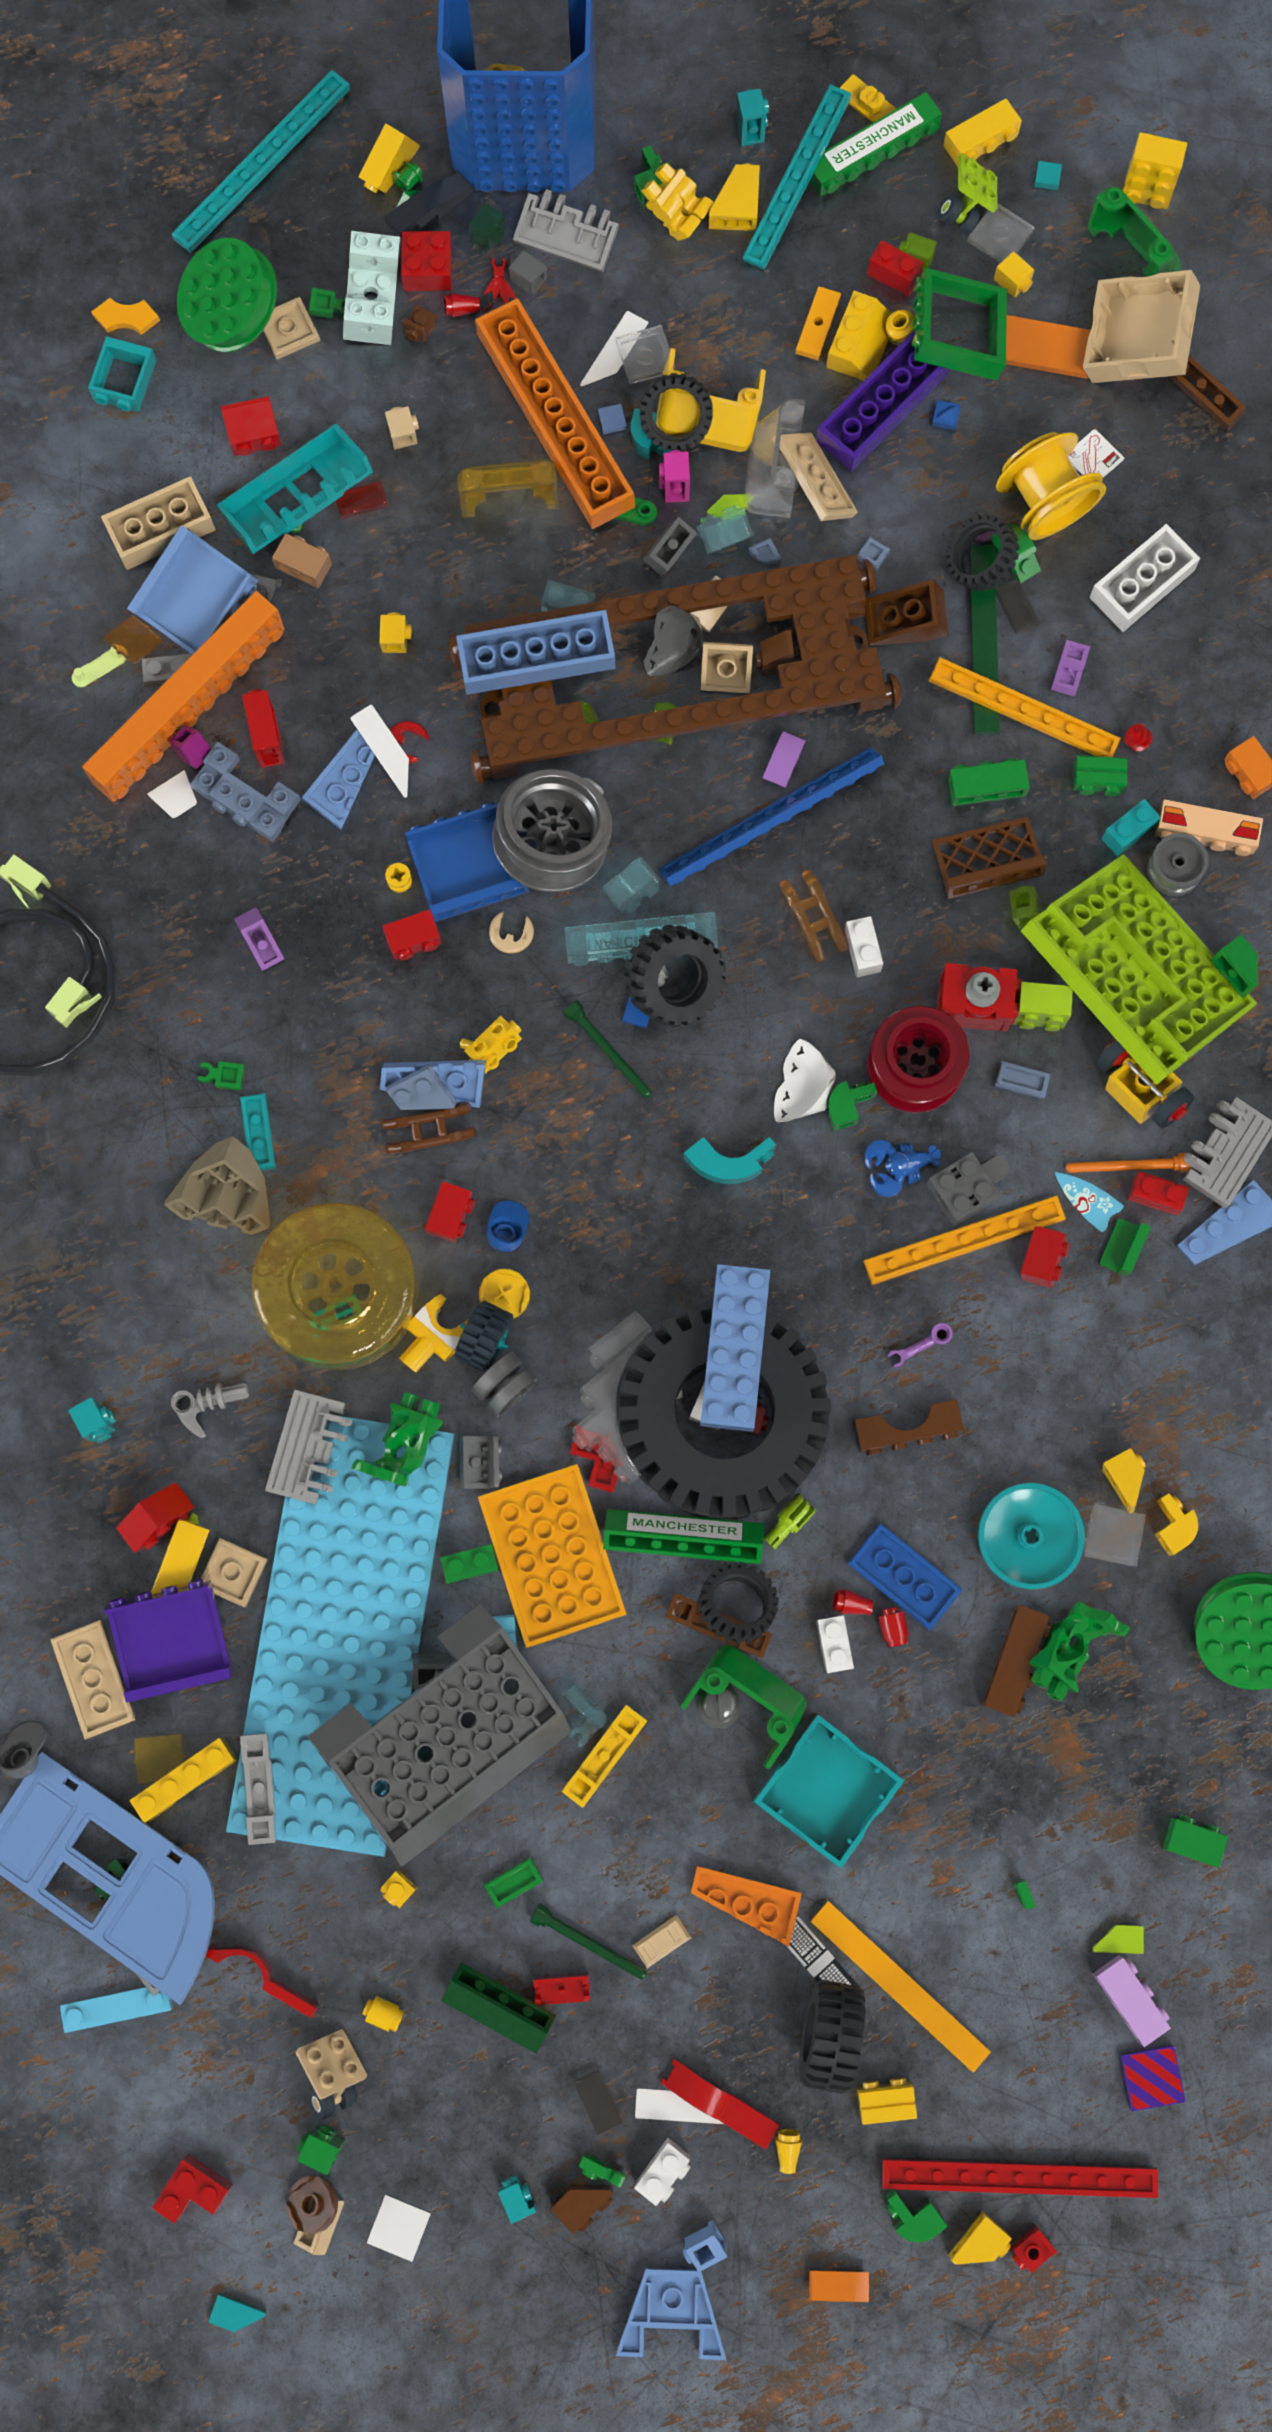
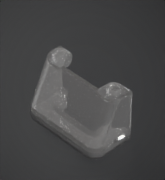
(769, 486)

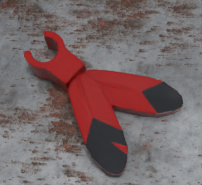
(497, 286)

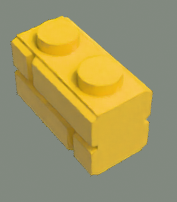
(886, 2101)

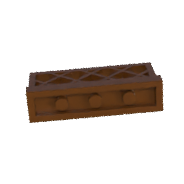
(998, 874)

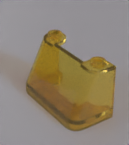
(478, 480)

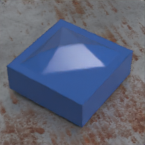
(946, 415)

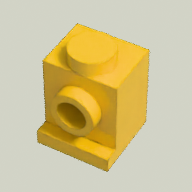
(398, 1889)

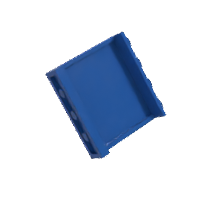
(460, 863)

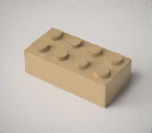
(149, 524)

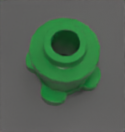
(407, 177)

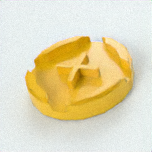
(506, 1290)

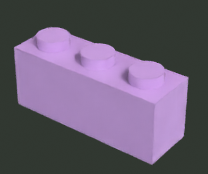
(1132, 2000)

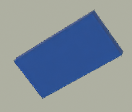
(905, 1577)

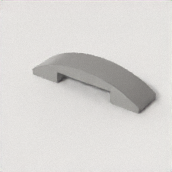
(259, 1789)

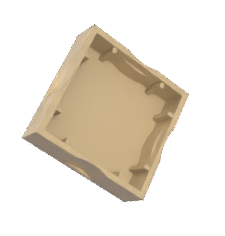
(1142, 327)

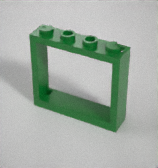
(951, 356)

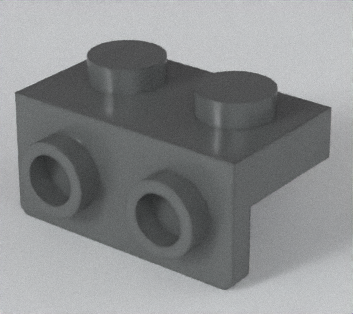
(480, 1462)

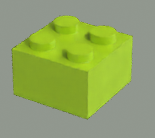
(1043, 1006)

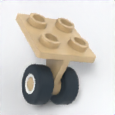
(332, 2072)

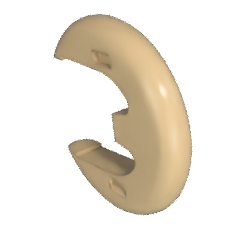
(508, 945)

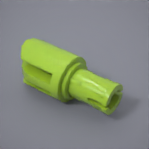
(790, 1519)

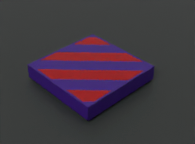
(1152, 2078)

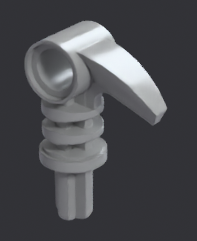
(209, 1398)

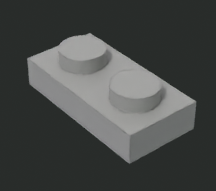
(160, 669)

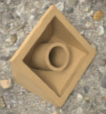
(726, 667)

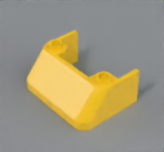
(731, 422)

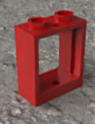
(263, 728)

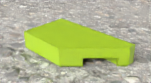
(1122, 1940)

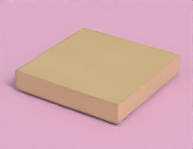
(290, 329)
(233, 1572)

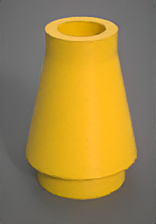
(788, 2149)

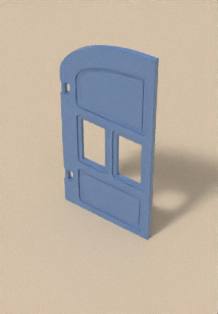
(156, 1913)

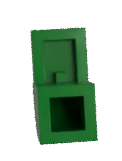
(651, 163)
(1027, 563)
(842, 1103)
(919, 2224)

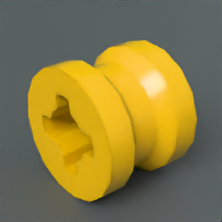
(399, 883)

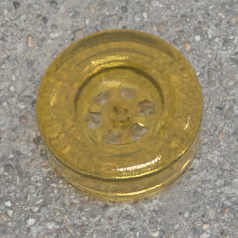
(295, 1250)

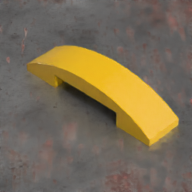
(604, 1756)

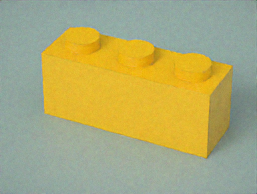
(983, 132)

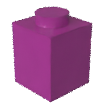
(190, 746)

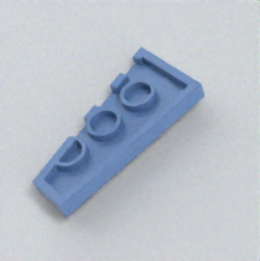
(341, 781)
(462, 1078)
(1245, 1217)

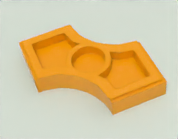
(116, 316)

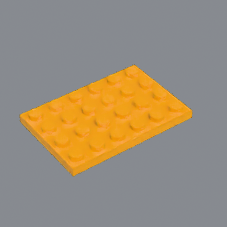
(552, 1556)

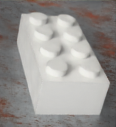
(1144, 577)

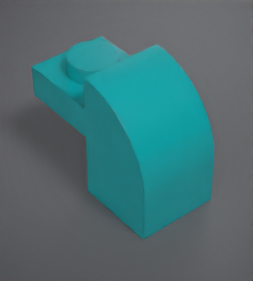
(639, 440)

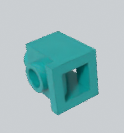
(516, 2199)

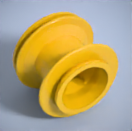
(1050, 484)

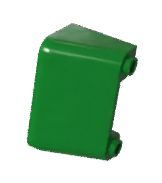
(1116, 213)

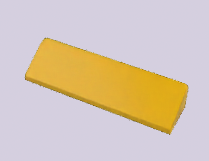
(181, 1555)

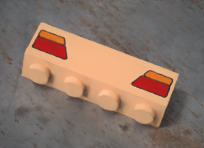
(1210, 826)

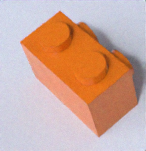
(1251, 767)

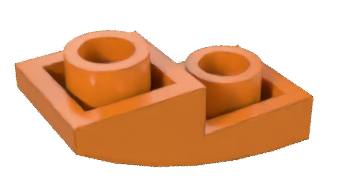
(839, 2286)

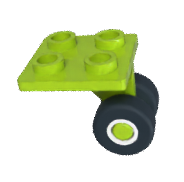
(978, 186)

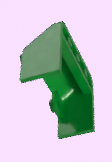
(734, 1667)

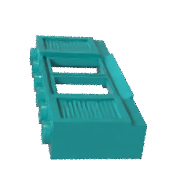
(329, 454)

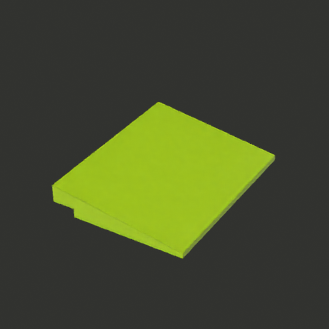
(1137, 967)

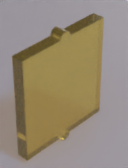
(157, 1757)

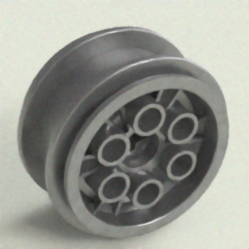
(533, 861)

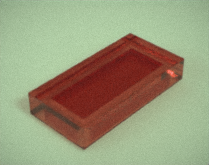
(362, 500)

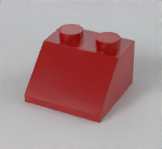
(251, 426)

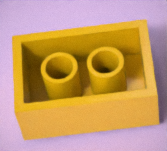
(1154, 170)

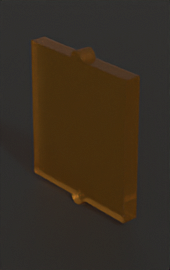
(133, 640)

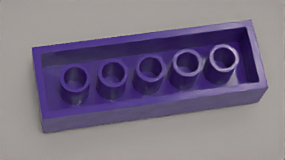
(878, 405)

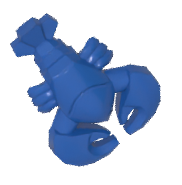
(899, 1164)

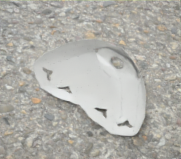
(807, 1086)

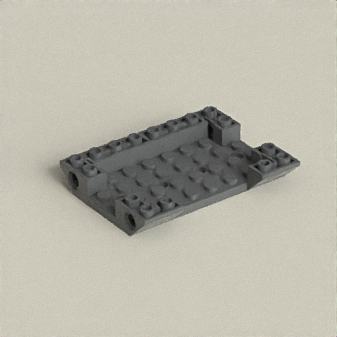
(464, 1761)

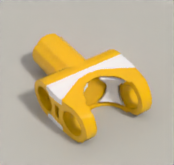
(430, 1336)

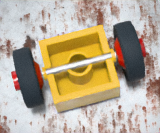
(1139, 1093)

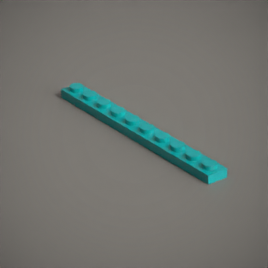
(261, 161)

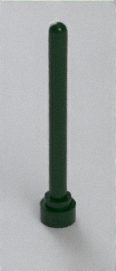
(576, 1013)
(544, 1918)

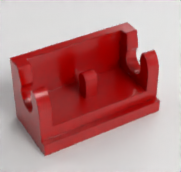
(562, 1989)

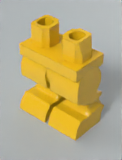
(674, 196)

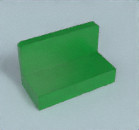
(1124, 1247)

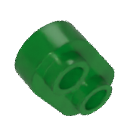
(635, 515)

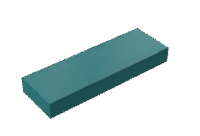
(258, 1130)

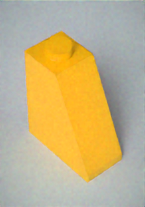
(388, 155)
(738, 200)

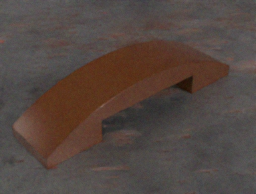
(686, 1613)

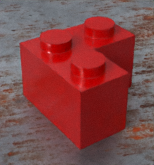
(154, 1517)
(195, 2183)

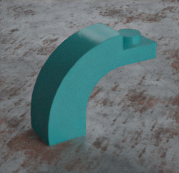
(724, 1169)

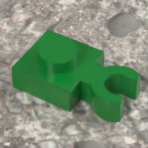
(324, 303)
(226, 1076)
(596, 2168)

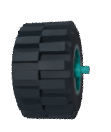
(484, 1336)

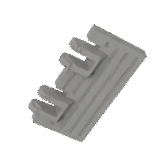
(564, 234)
(1228, 1154)
(303, 1446)

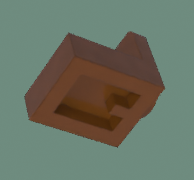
(419, 324)

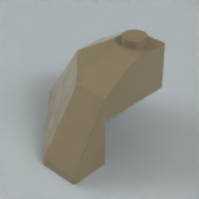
(223, 1189)

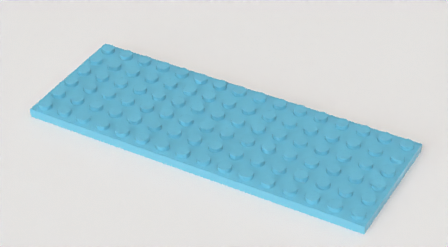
(341, 1627)

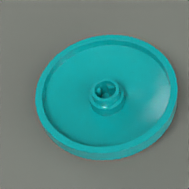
(1031, 1536)

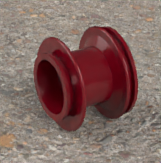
(937, 1033)

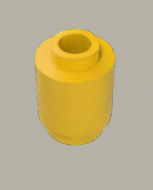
(383, 2014)

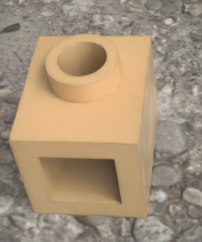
(402, 427)

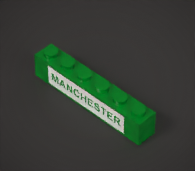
(876, 143)
(683, 1536)

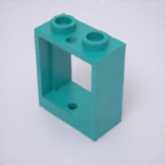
(125, 352)

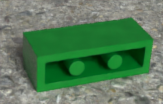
(988, 782)

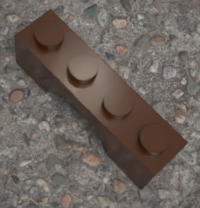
(875, 1433)

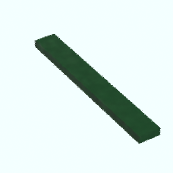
(984, 637)

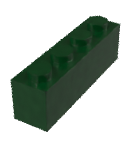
(498, 2008)

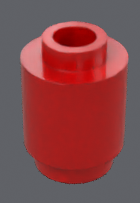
(893, 1627)

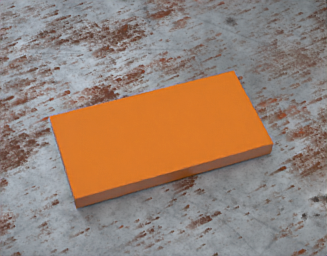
(1046, 346)

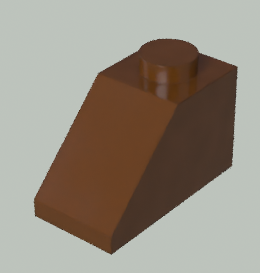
(774, 652)

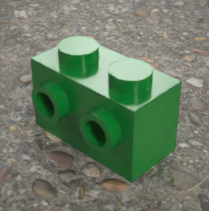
(320, 2148)

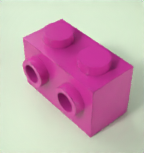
(675, 476)

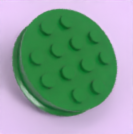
(226, 295)
(1236, 1630)

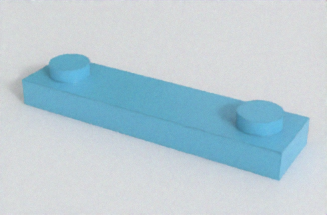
(112, 2008)

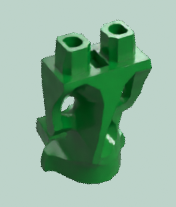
(406, 1429)
(1060, 1661)

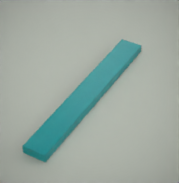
(797, 176)

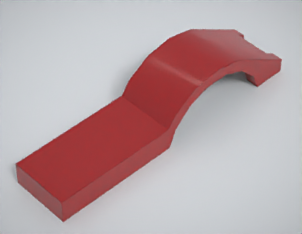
(270, 1984)
(720, 2105)

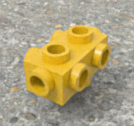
(493, 1043)

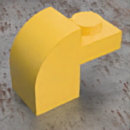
(1182, 1527)

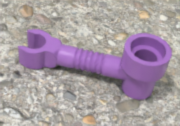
(924, 1343)

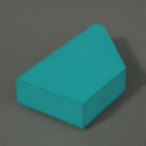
(234, 2314)

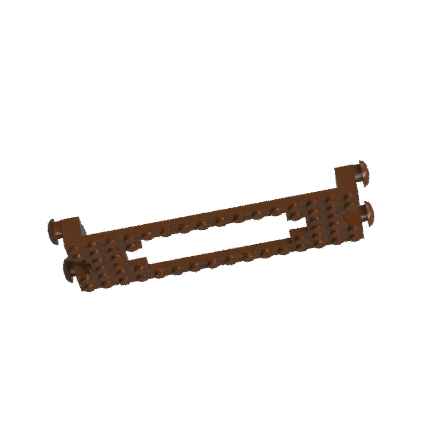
(830, 672)

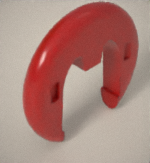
(412, 727)

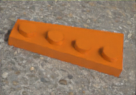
(753, 1902)

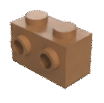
(302, 560)

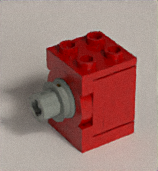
(979, 996)

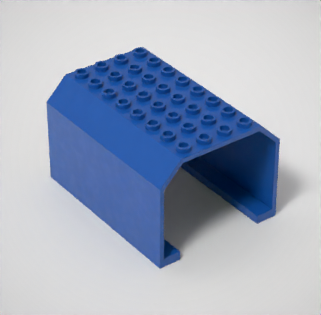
(518, 125)

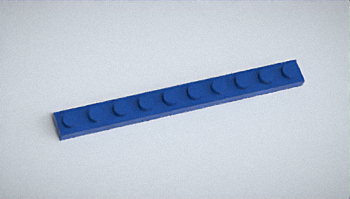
(770, 816)

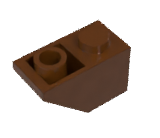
(579, 2203)

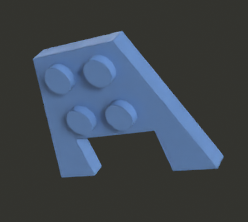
(672, 2301)

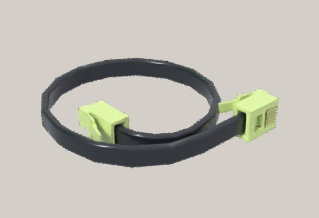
(72, 996)

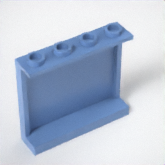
(192, 591)

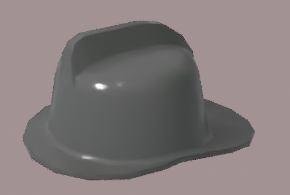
(720, 1709)

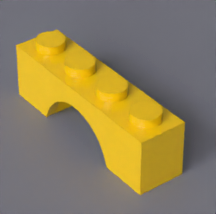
(183, 1779)

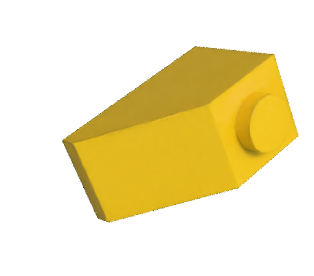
(1125, 1476)
(981, 2242)

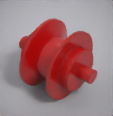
(1138, 737)

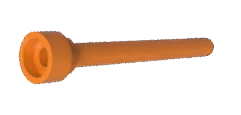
(1176, 1163)

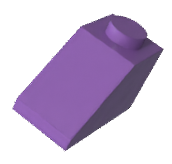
(259, 938)

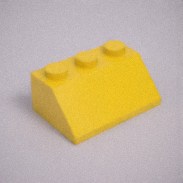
(860, 337)

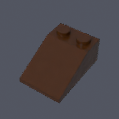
(907, 615)

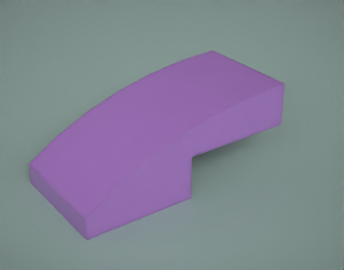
(1070, 668)
(784, 759)

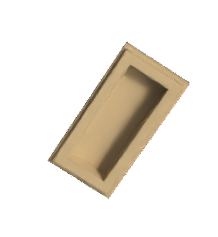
(661, 1941)

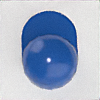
(507, 1226)

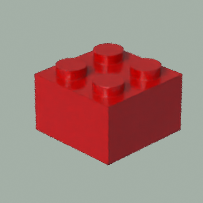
(427, 261)

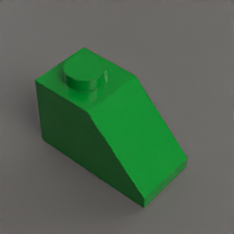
(1238, 965)

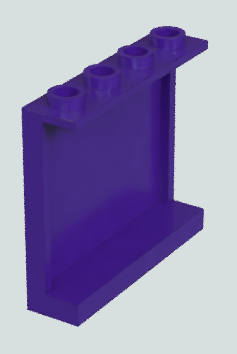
(169, 1640)

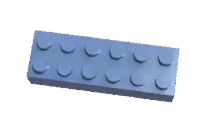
(536, 652)
(735, 1348)

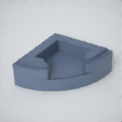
(765, 552)

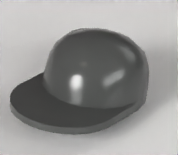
(21, 1750)

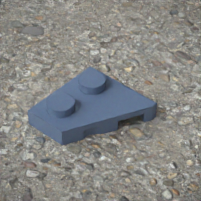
(421, 1091)

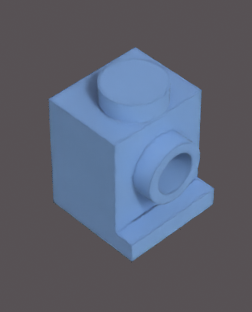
(705, 2247)

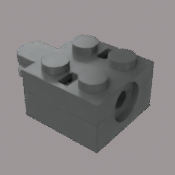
(967, 1183)

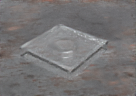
(1000, 233)
(643, 353)
(1114, 1535)

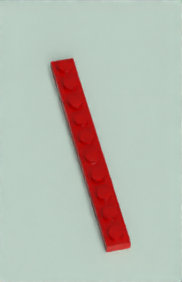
(1020, 2178)

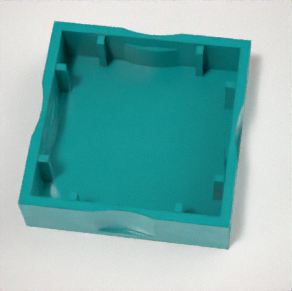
(828, 1790)

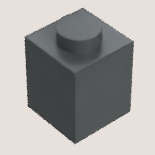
(527, 272)

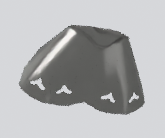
(673, 641)

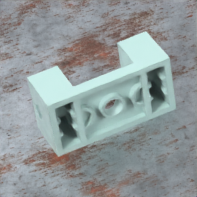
(371, 269)

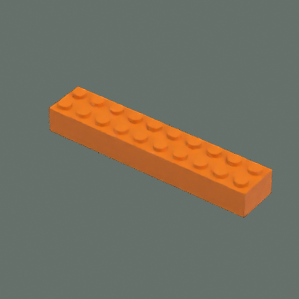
(555, 413)
(184, 696)

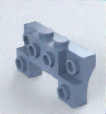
(240, 800)

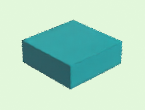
(1048, 175)

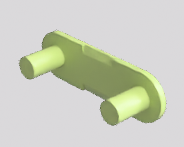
(97, 668)

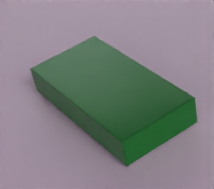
(513, 1882)

